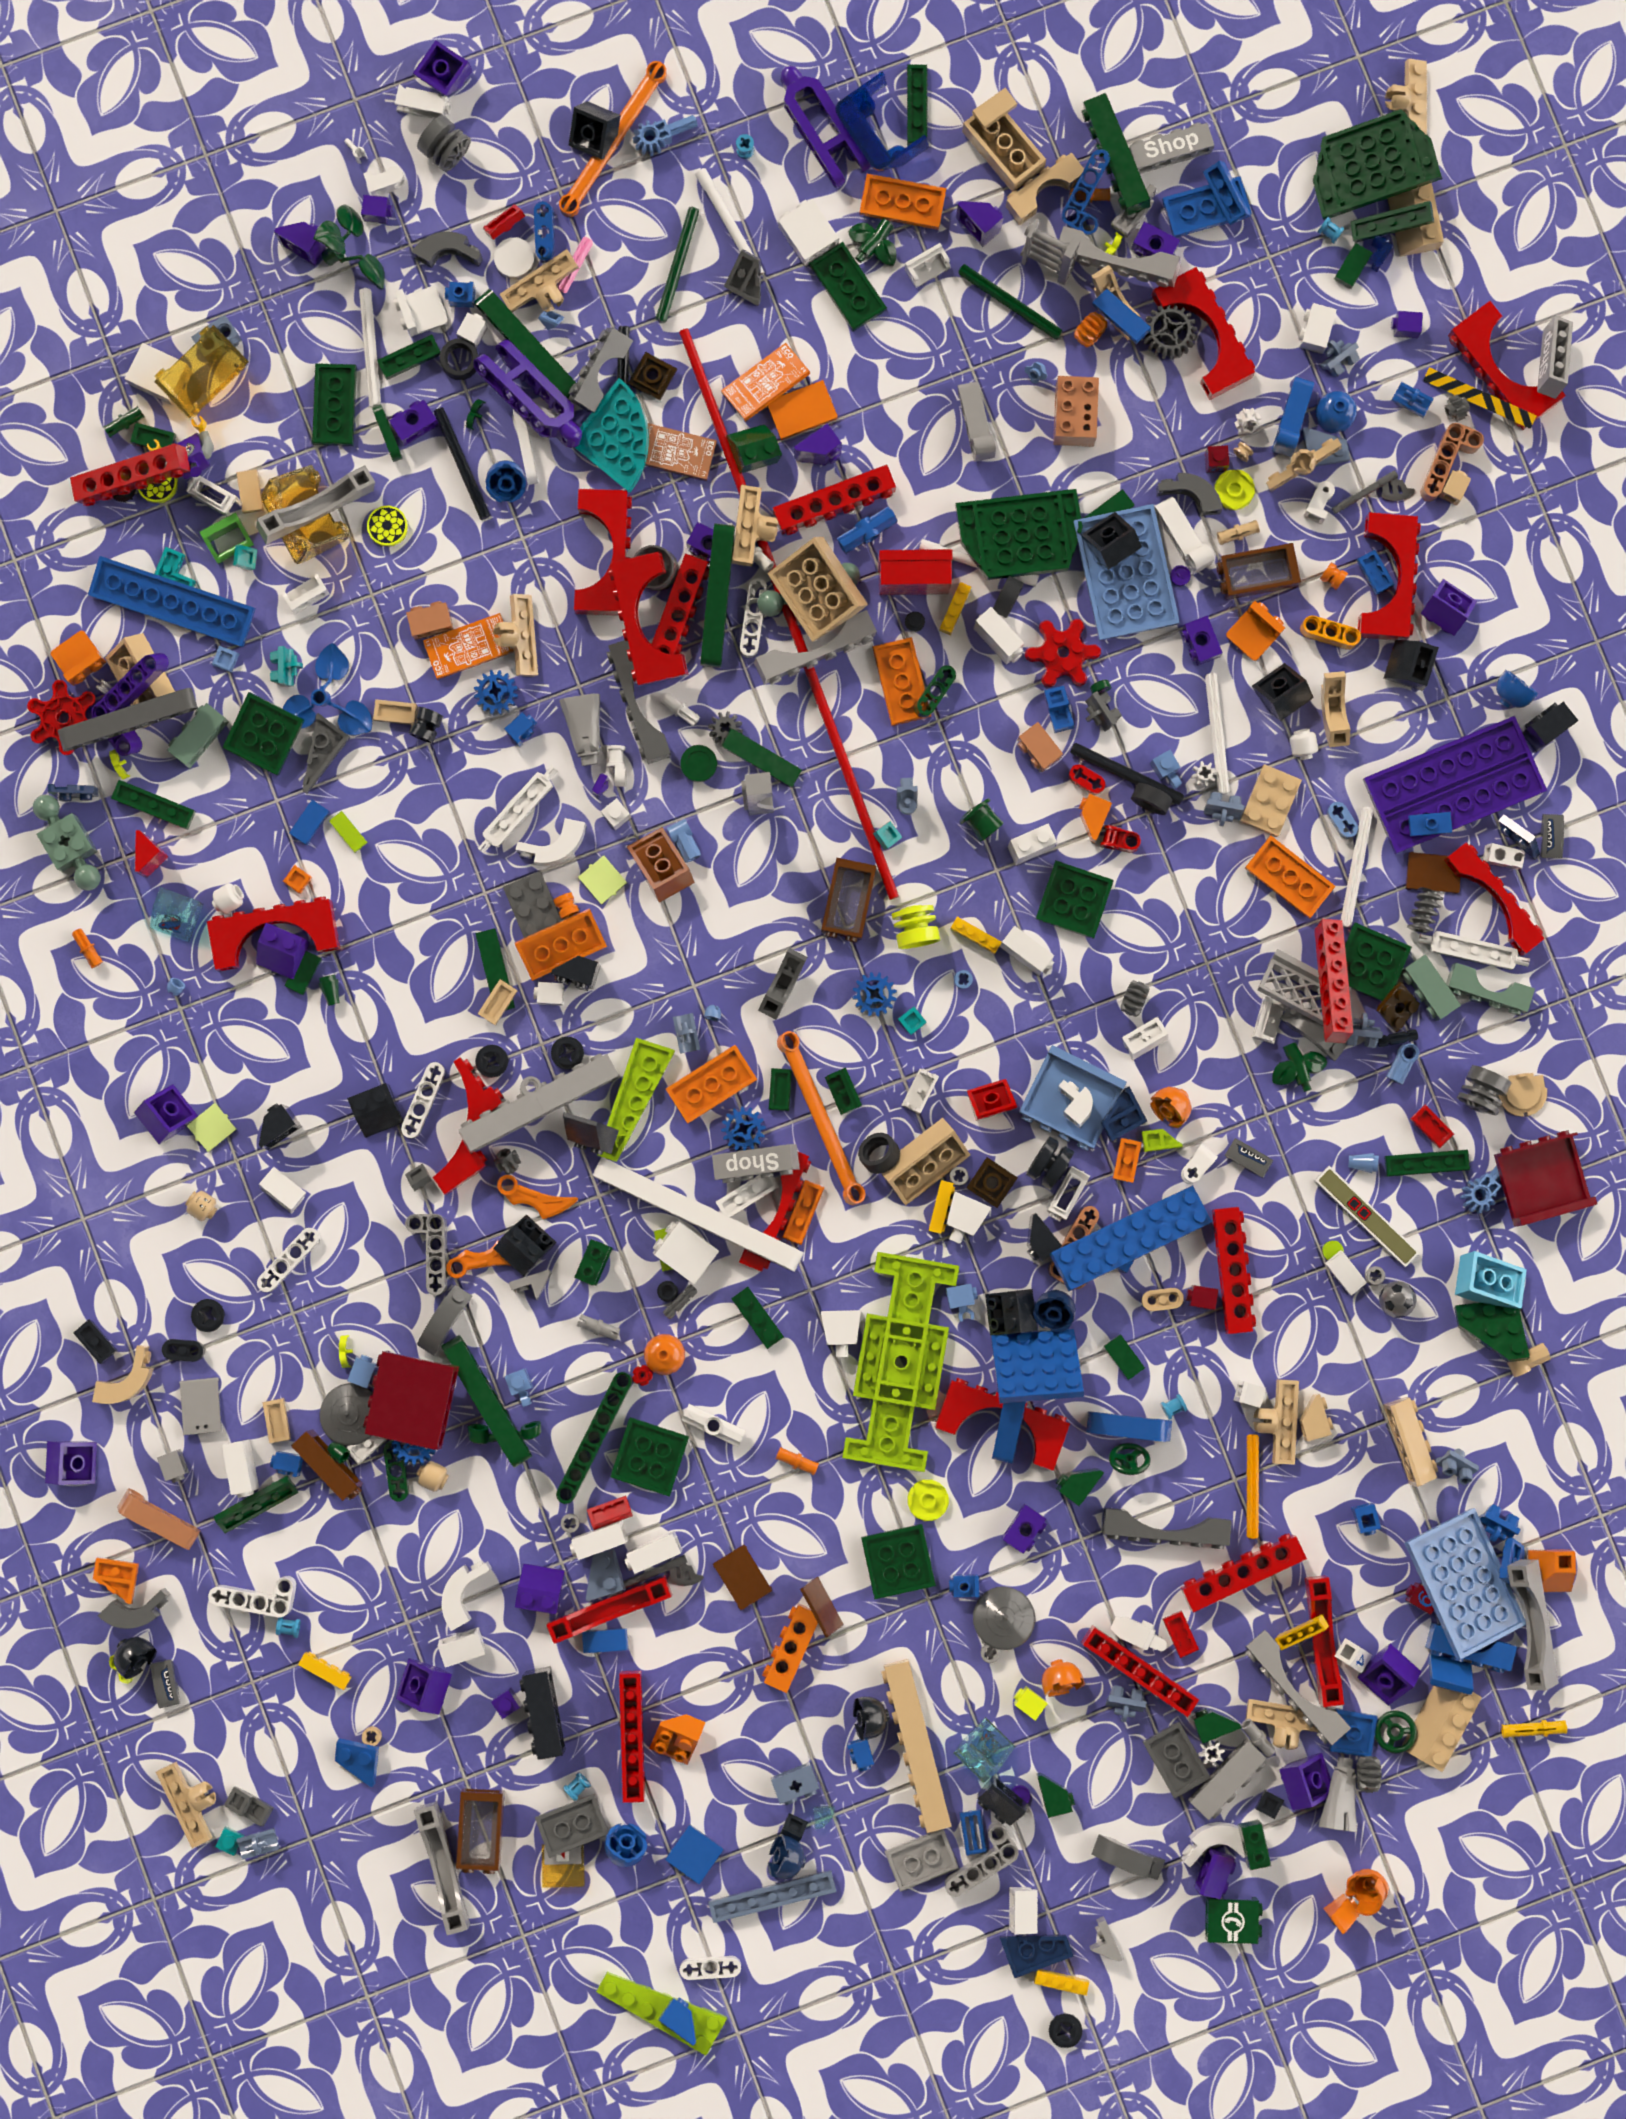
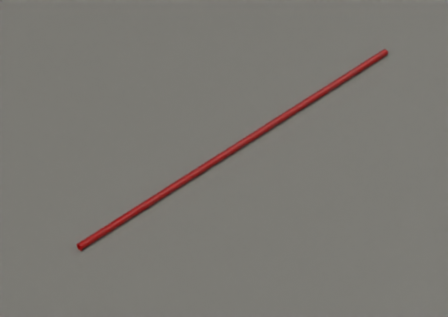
(794, 630)

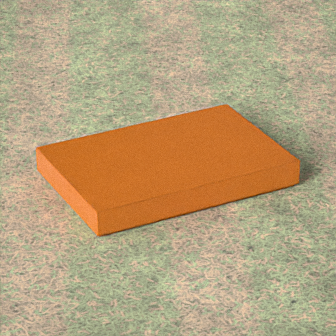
(802, 410)

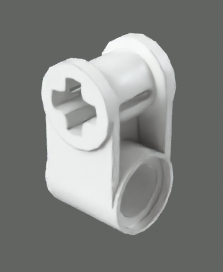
(1199, 1162)

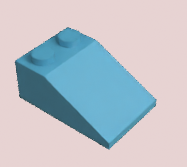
(1490, 1280)

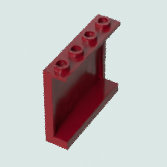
(1543, 1179)
(411, 1400)

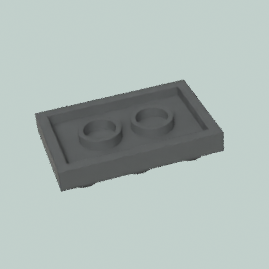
(532, 904)
(1176, 1759)
(571, 1826)

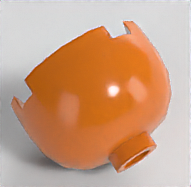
(1172, 1105)
(664, 1354)
(1061, 1678)

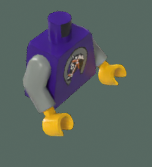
(198, 448)

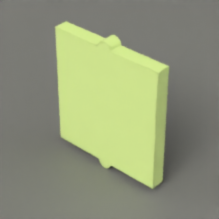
(602, 879)
(211, 1127)

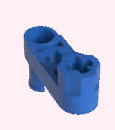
(539, 223)

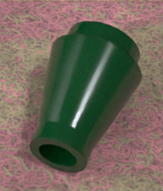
(330, 989)

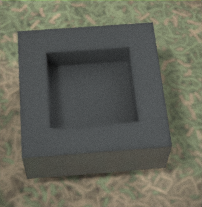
(418, 1177)

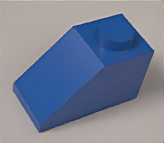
(679, 2020)

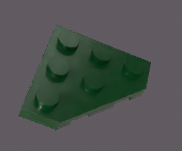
(1494, 1328)

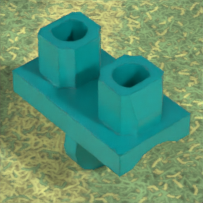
(287, 666)

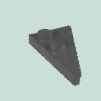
(325, 746)

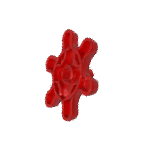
(1056, 665)
(51, 710)

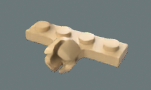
(1412, 96)
(541, 284)
(1303, 463)
(751, 526)
(520, 635)
(1281, 1421)
(1283, 1718)
(187, 1803)

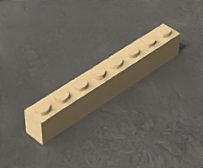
(917, 1746)

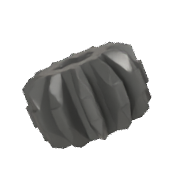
(723, 721)
(1134, 998)
(1369, 1774)

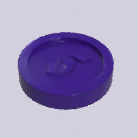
(1180, 575)
(1022, 1792)

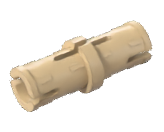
(1238, 532)

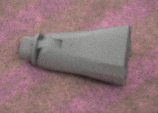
(582, 719)
(1340, 1807)

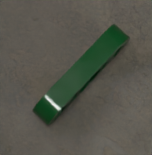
(387, 433)
(943, 687)
(390, 1477)

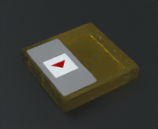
(564, 1869)

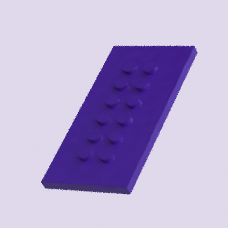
(1462, 777)

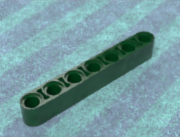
(523, 340)
(717, 595)
(487, 1401)
(586, 1444)

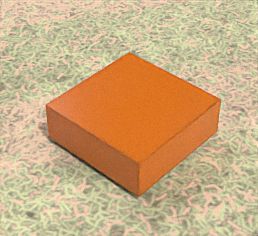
(297, 879)

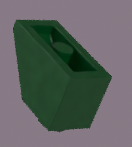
(1212, 1724)
(1055, 1796)

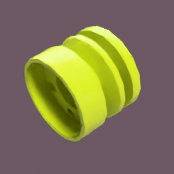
(915, 926)

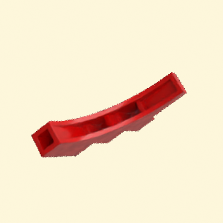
(463, 1164)

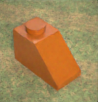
(1093, 815)
(1342, 1912)

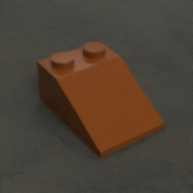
(661, 864)

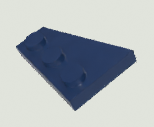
(1034, 1952)

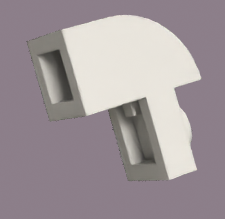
(1081, 1103)

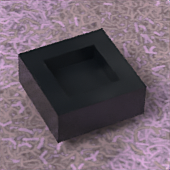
(1269, 1804)
(794, 1827)

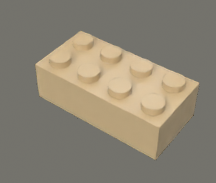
(1006, 150)

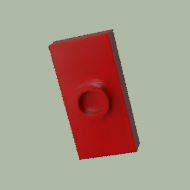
(504, 222)
(1432, 1126)
(609, 1512)
(1180, 1634)

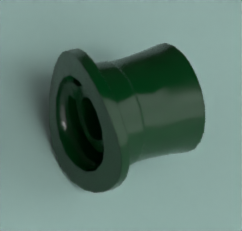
(982, 820)

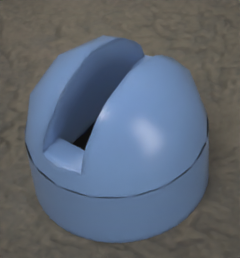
(175, 986)
(712, 1013)

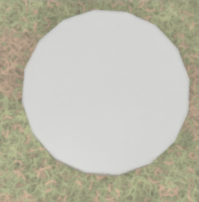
(514, 258)

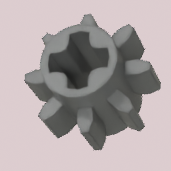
(1457, 408)
(507, 1161)

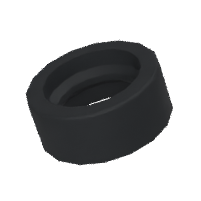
(454, 344)
(1008, 596)
(1151, 799)
(886, 1162)

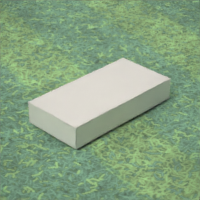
(1345, 1273)

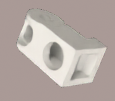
(385, 182)
(1318, 501)
(1503, 856)

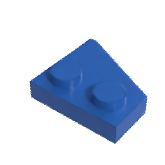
(1512, 1552)
(358, 1759)

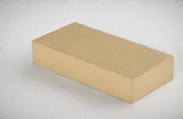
(994, 108)
(250, 491)
(394, 712)
(497, 1002)
(276, 1420)

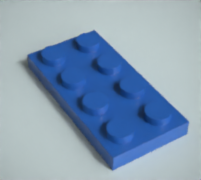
(1197, 209)

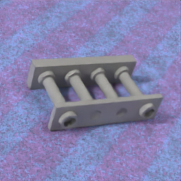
(1050, 251)

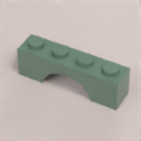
(1465, 981)

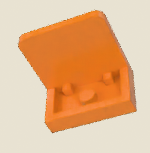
(1255, 631)
(77, 658)

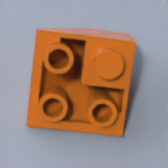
(1556, 1568)
(678, 1737)

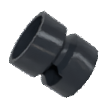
(425, 725)

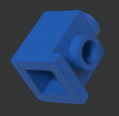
(465, 299)
(521, 728)
(287, 1463)
(1366, 1510)
(973, 1585)
(861, 1754)

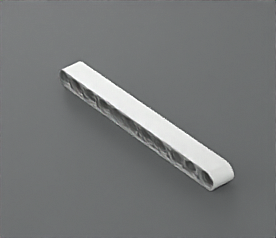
(698, 1214)

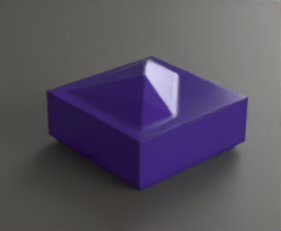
(600, 785)

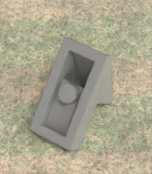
(537, 1281)
(1107, 1946)

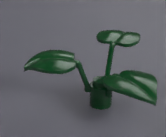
(330, 236)

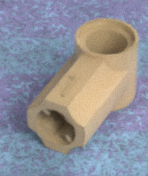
(1537, 1354)

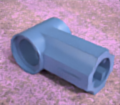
(682, 837)
(1402, 1065)

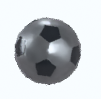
(1397, 1299)

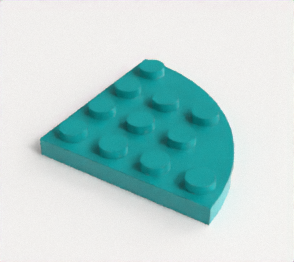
(617, 436)

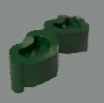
(474, 413)

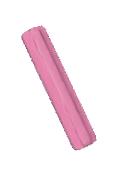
(579, 257)

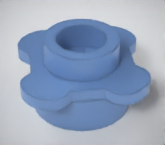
(1036, 372)

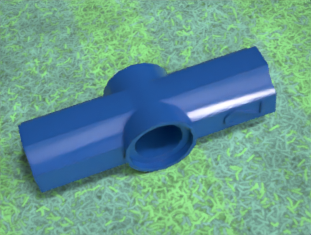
(867, 530)

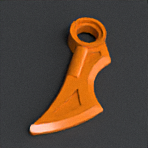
(545, 1204)
(474, 1260)

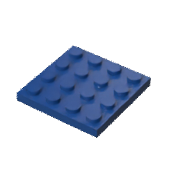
(1037, 1366)

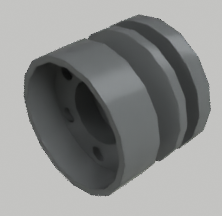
(443, 143)
(671, 566)
(1484, 1089)

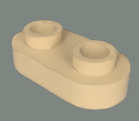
(1162, 1299)

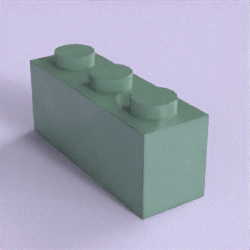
(197, 735)
(1430, 988)

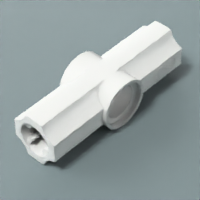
(726, 1431)

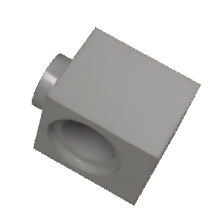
(173, 1466)

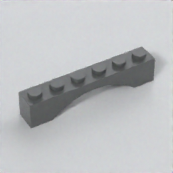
(652, 740)
(1209, 1531)

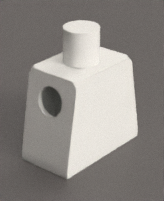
(965, 1216)
(841, 1329)

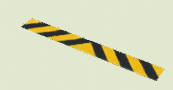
(1480, 398)

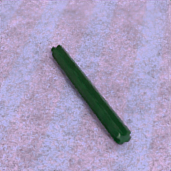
(677, 264)
(1010, 301)

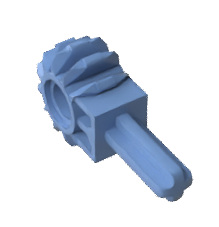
(661, 132)
(1487, 1186)

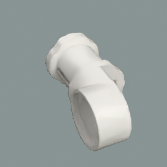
(616, 762)

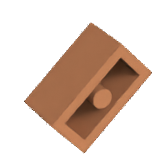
(429, 620)
(1039, 747)

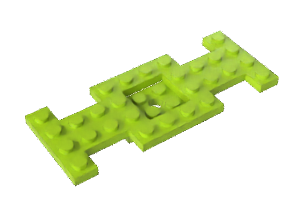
(900, 1389)

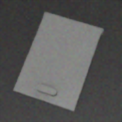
(200, 1406)

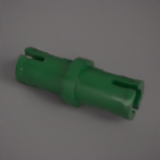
(123, 421)

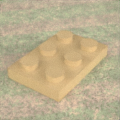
(1270, 800)

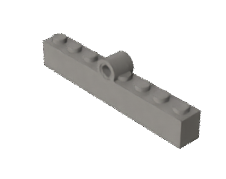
(539, 1103)

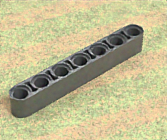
(127, 719)

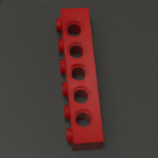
(859, 483)
(84, 484)
(689, 566)
(1333, 981)
(1227, 1281)
(1293, 1555)
(1140, 1671)
(632, 1736)

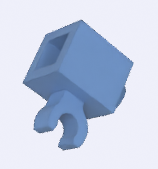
(1166, 767)
(961, 1297)
(362, 1371)
(519, 1383)

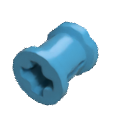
(747, 141)
(1330, 230)
(1174, 1406)
(280, 1629)
(577, 1786)

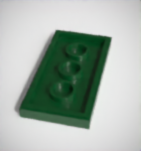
(848, 286)
(334, 404)

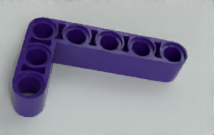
(125, 693)

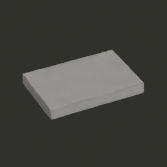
(921, 1859)

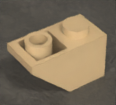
(1314, 1421)

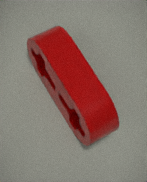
(1089, 774)

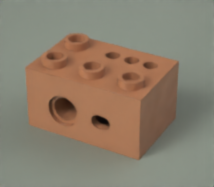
(1076, 411)

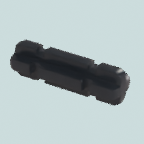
(1397, 1038)

